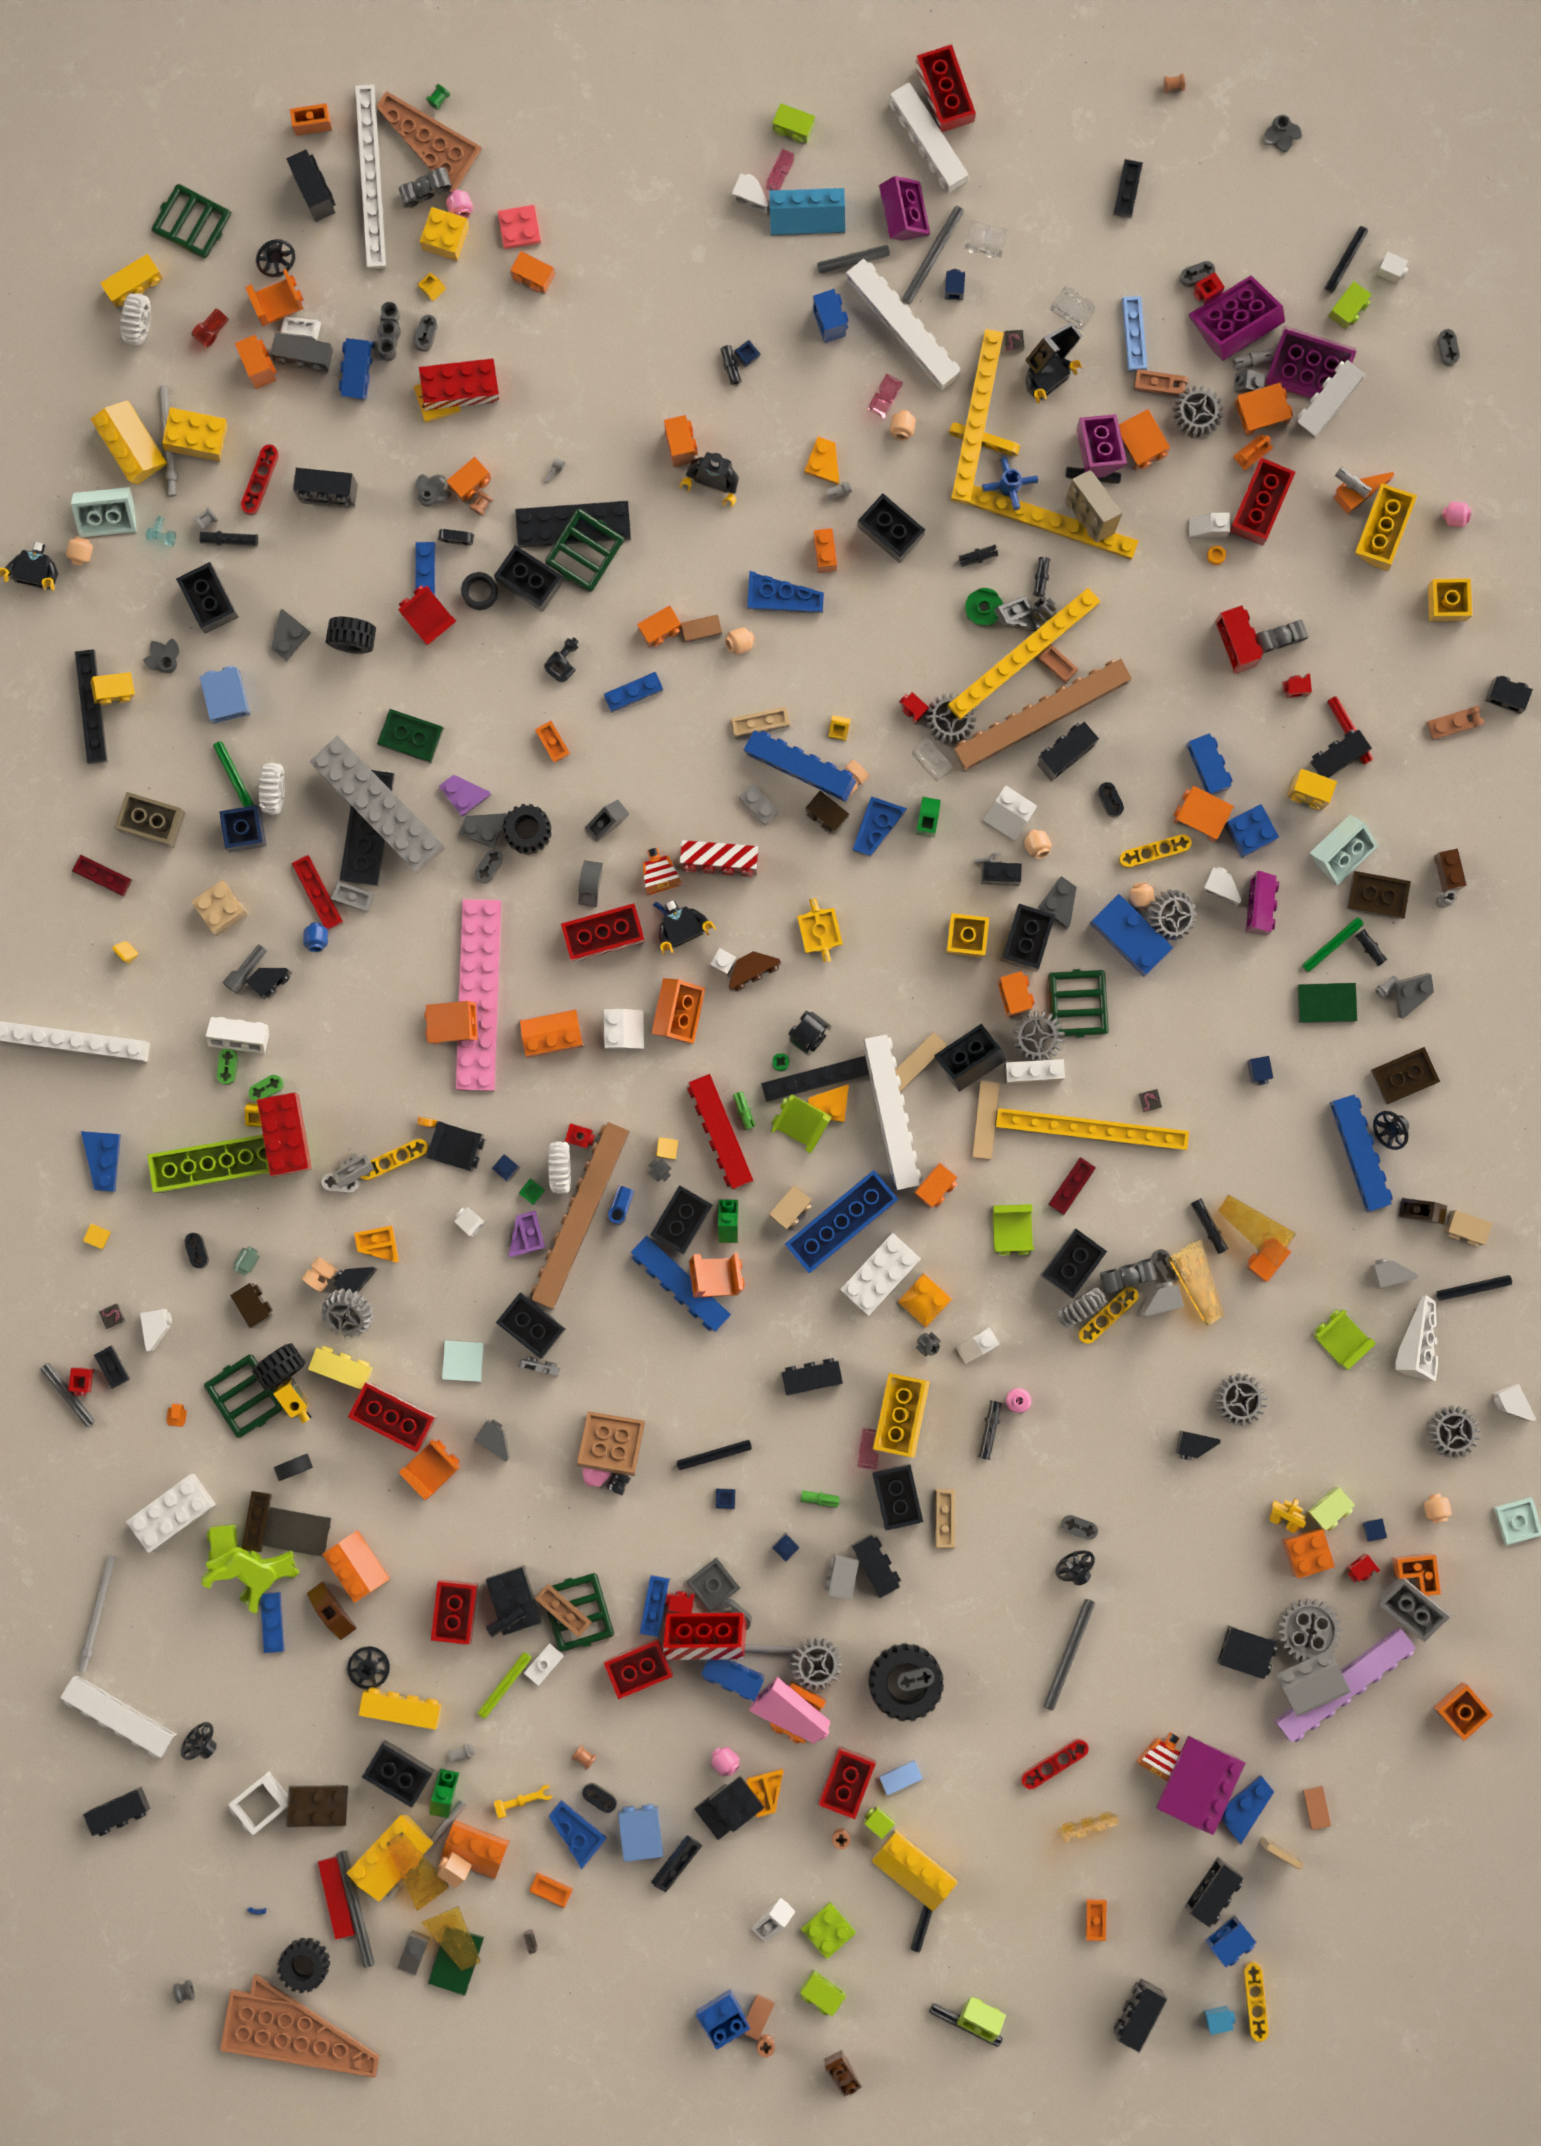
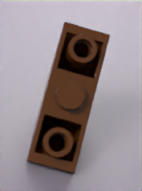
(751, 969)
(330, 1611)
(842, 2073)

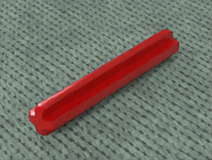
(1345, 723)

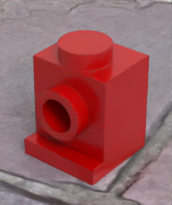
(1210, 283)
(1297, 686)
(913, 706)
(571, 1136)
(76, 1375)
(1362, 1568)
(680, 1602)

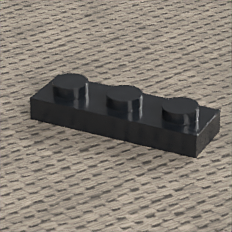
(1128, 188)
(676, 1863)

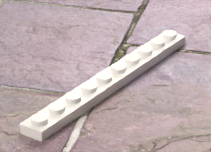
(371, 177)

